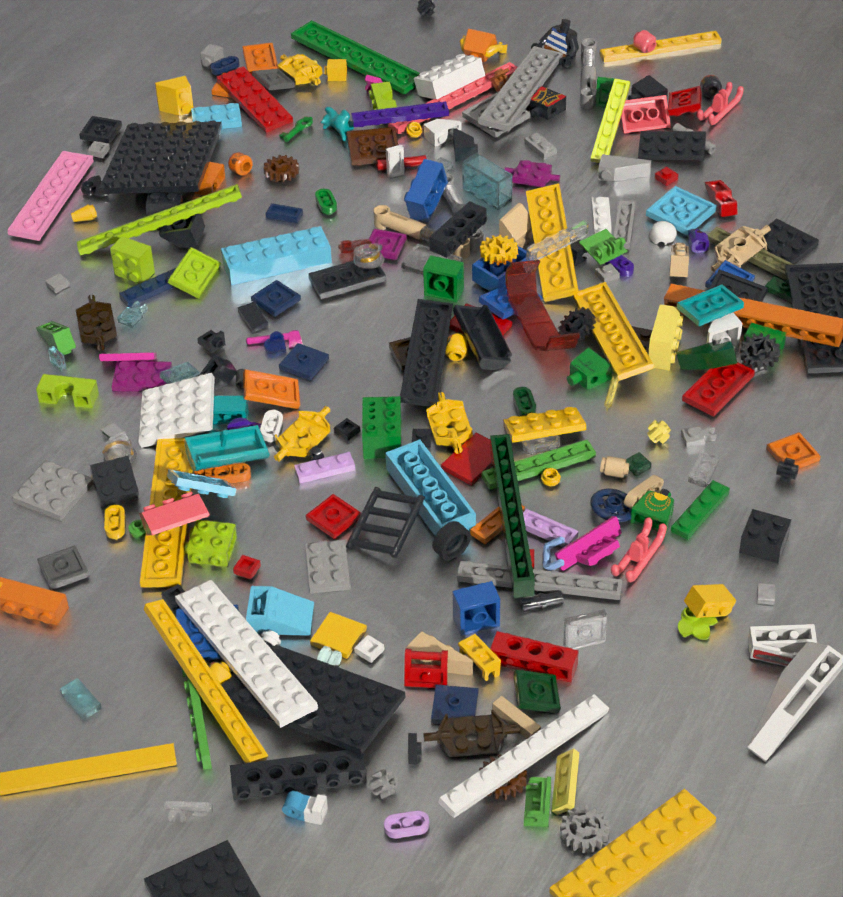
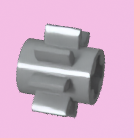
(383, 783)

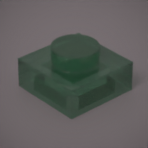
(638, 464)

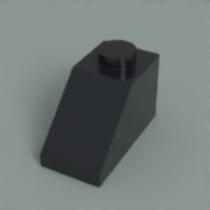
(463, 145)
(222, 371)

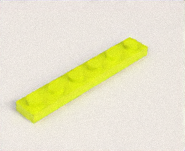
(610, 119)

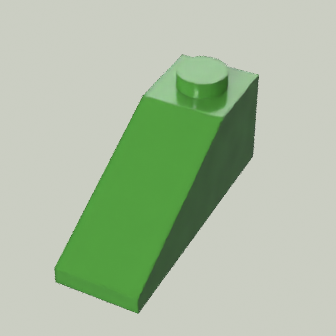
(57, 336)

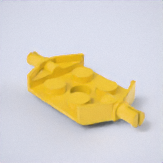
(301, 68)
(449, 414)
(308, 425)

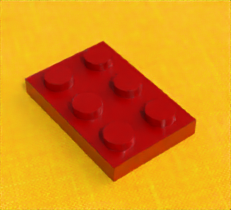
(684, 101)

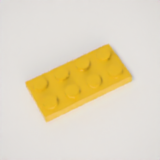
(544, 424)

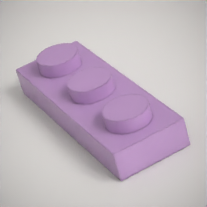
(324, 467)
(548, 528)

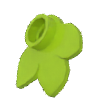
(696, 626)

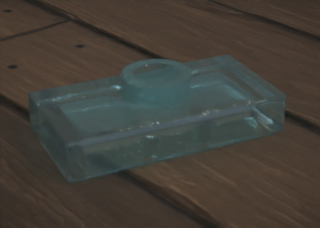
(179, 373)

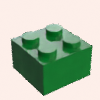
(443, 278)

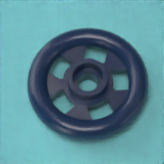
(612, 504)

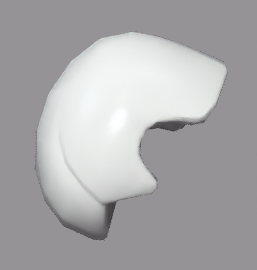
(662, 232)

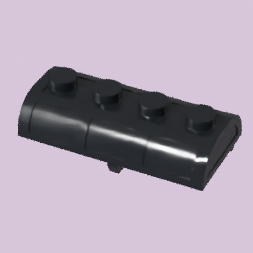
(483, 336)

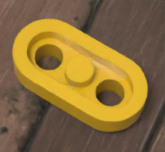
(114, 521)

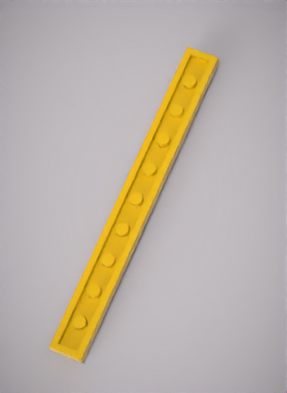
(205, 682)

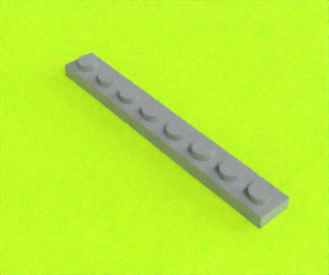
(544, 580)

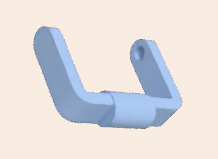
(547, 554)

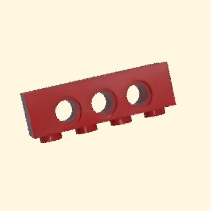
(535, 656)

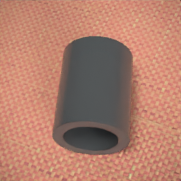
(239, 379)

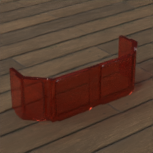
(530, 310)

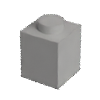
(211, 54)

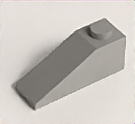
(622, 168)

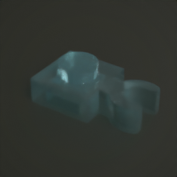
(132, 316)

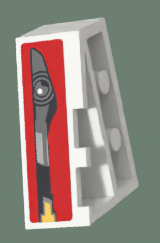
(779, 643)

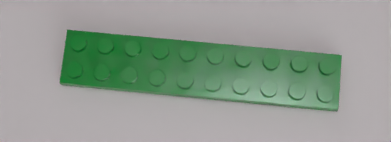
(357, 55)

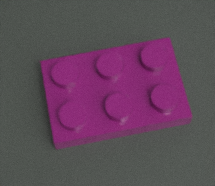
(138, 375)

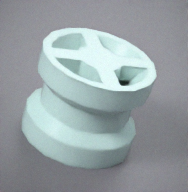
(329, 656)

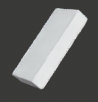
(395, 161)

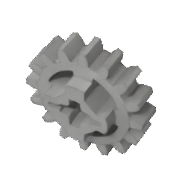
(584, 829)

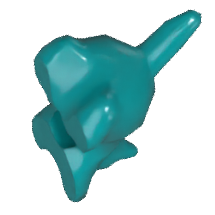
(338, 121)

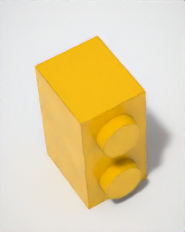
(709, 600)

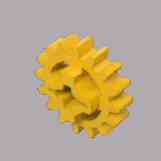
(498, 249)

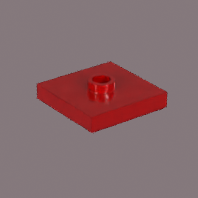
(333, 516)

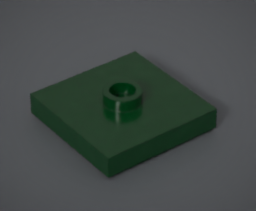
(536, 691)

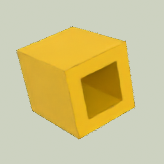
(336, 70)

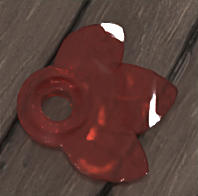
(347, 246)

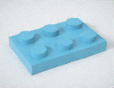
(227, 114)

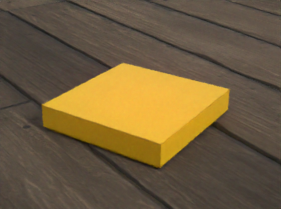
(338, 634)

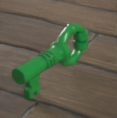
(298, 128)

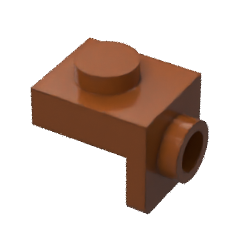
(499, 78)

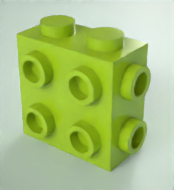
(211, 543)

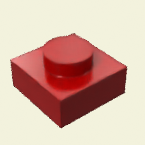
(666, 176)
(246, 567)

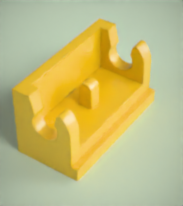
(481, 656)

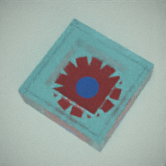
(57, 358)

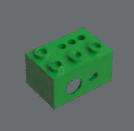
(381, 426)

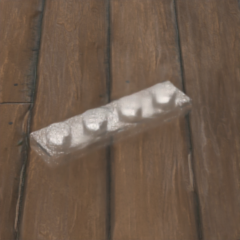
(557, 241)

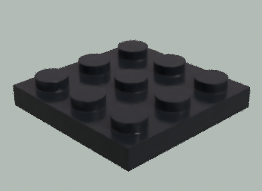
(788, 241)

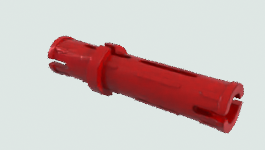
(408, 162)

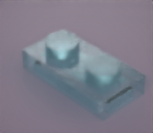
(80, 698)

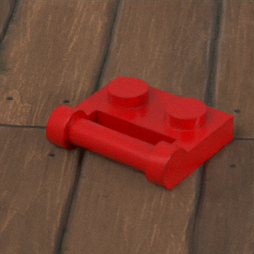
(424, 674)

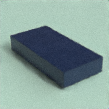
(284, 213)

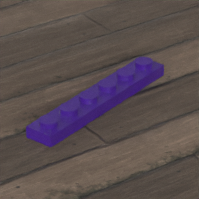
(400, 114)

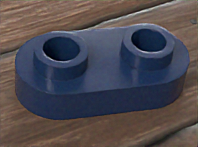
(224, 65)

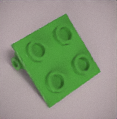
(603, 246)

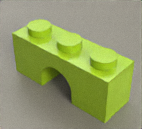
(381, 96)
(54, 387)

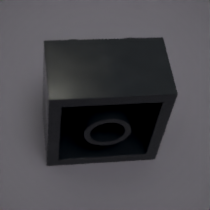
(114, 481)
(765, 536)

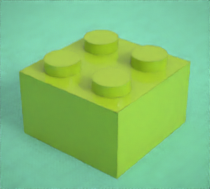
(132, 260)

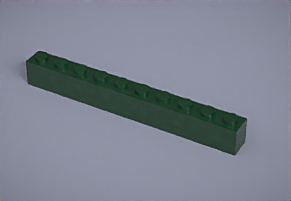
(512, 516)

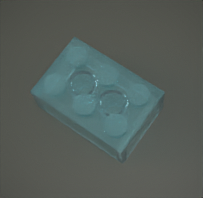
(487, 181)

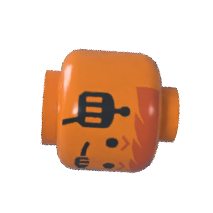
(240, 163)

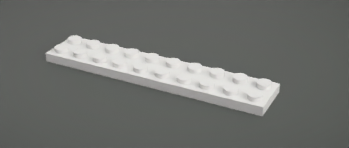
(246, 653)

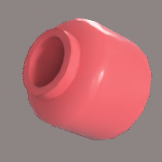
(644, 41)

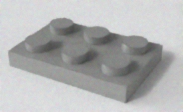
(327, 566)

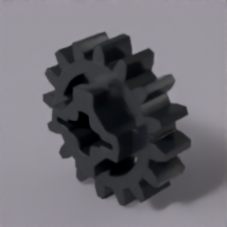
(578, 321)
(760, 350)

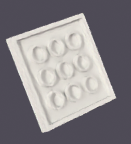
(177, 410)

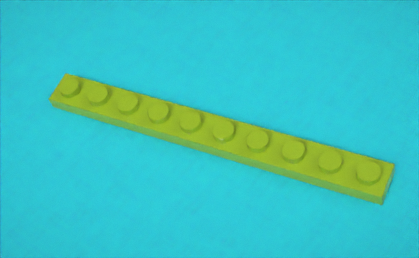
(159, 219)

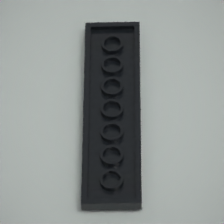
(426, 353)

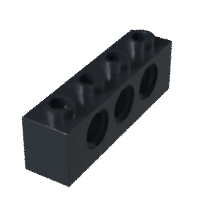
(458, 229)

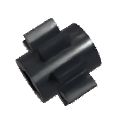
(426, 7)
(787, 470)

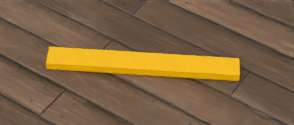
(662, 46)
(87, 769)

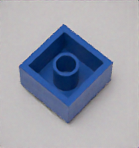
(476, 608)

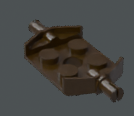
(94, 315)
(487, 728)

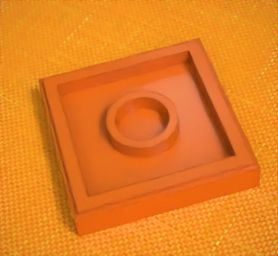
(795, 448)

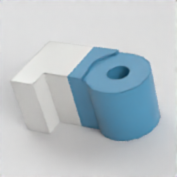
(305, 807)

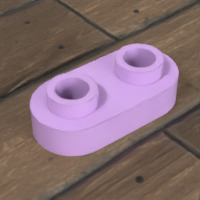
(406, 824)

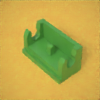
(537, 802)

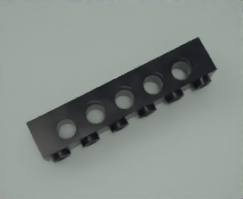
(315, 772)

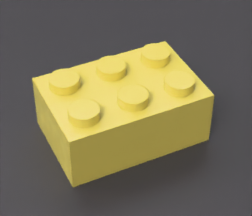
(665, 337)

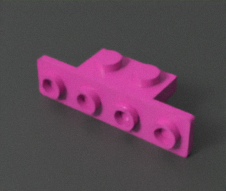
(592, 545)

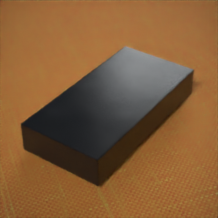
(253, 317)

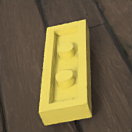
(565, 781)

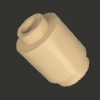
(614, 466)

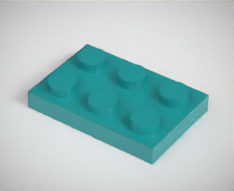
(710, 305)

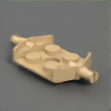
(737, 255)

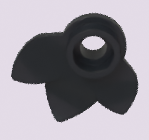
(91, 186)

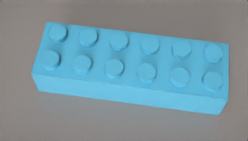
(276, 255)
(420, 474)

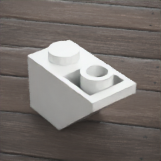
(440, 131)

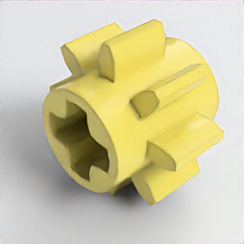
(658, 431)

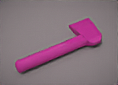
(293, 337)

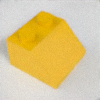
(174, 96)

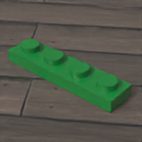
(700, 510)

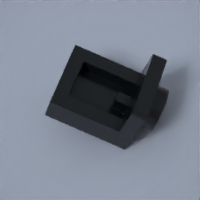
(212, 341)

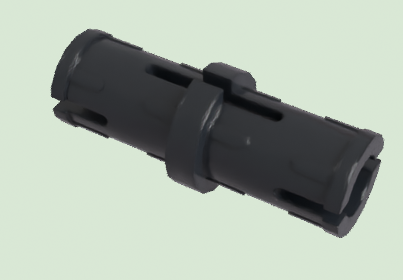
(542, 601)

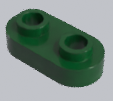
(524, 401)

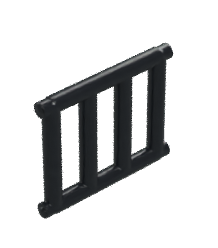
(401, 535)

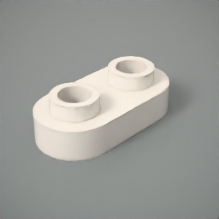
(271, 425)

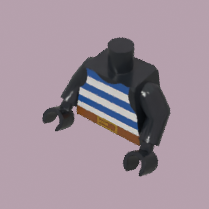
(562, 40)

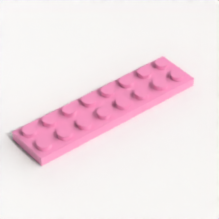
(50, 195)

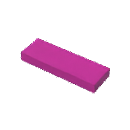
(128, 356)

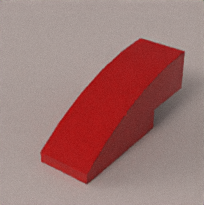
(722, 196)

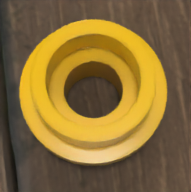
(414, 129)
(550, 477)

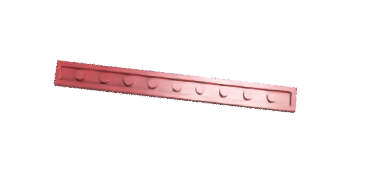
(460, 95)

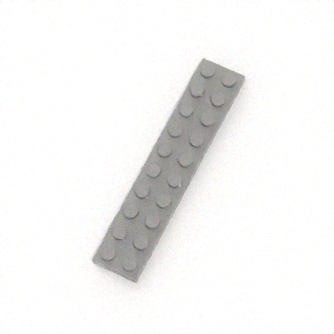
(519, 89)

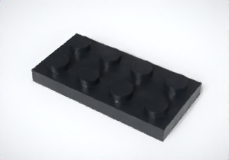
(672, 145)
(344, 278)

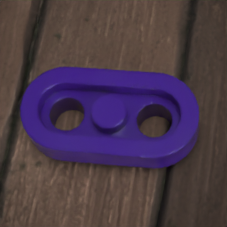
(622, 265)

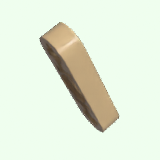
(653, 483)

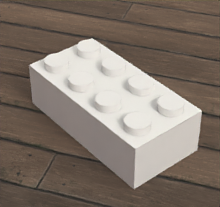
(449, 76)

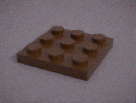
(370, 144)

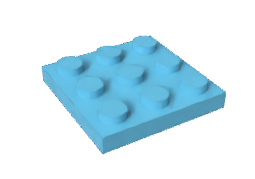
(682, 210)
(201, 483)

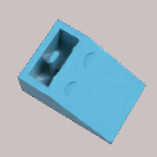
(279, 611)

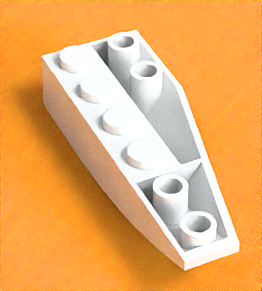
(794, 695)

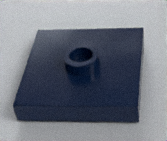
(275, 298)
(304, 361)
(453, 701)

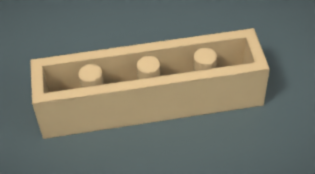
(514, 716)

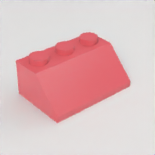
(645, 114)
(173, 513)

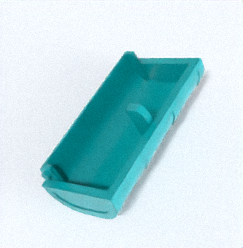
(225, 448)

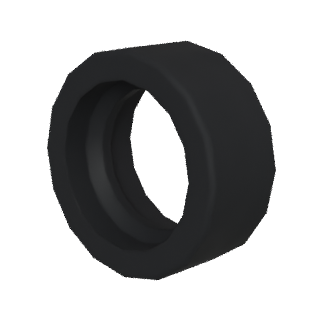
(451, 531)

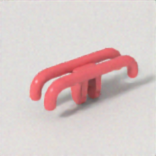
(720, 105)
(640, 552)

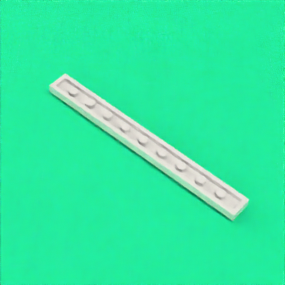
(522, 756)

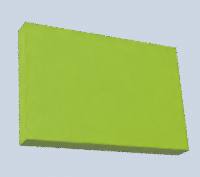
(194, 272)

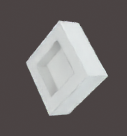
(369, 648)

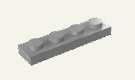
(624, 221)

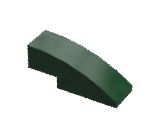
(707, 356)

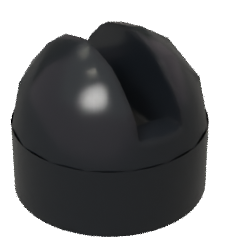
(316, 453)

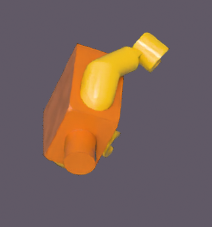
(481, 44)

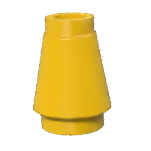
(84, 214)

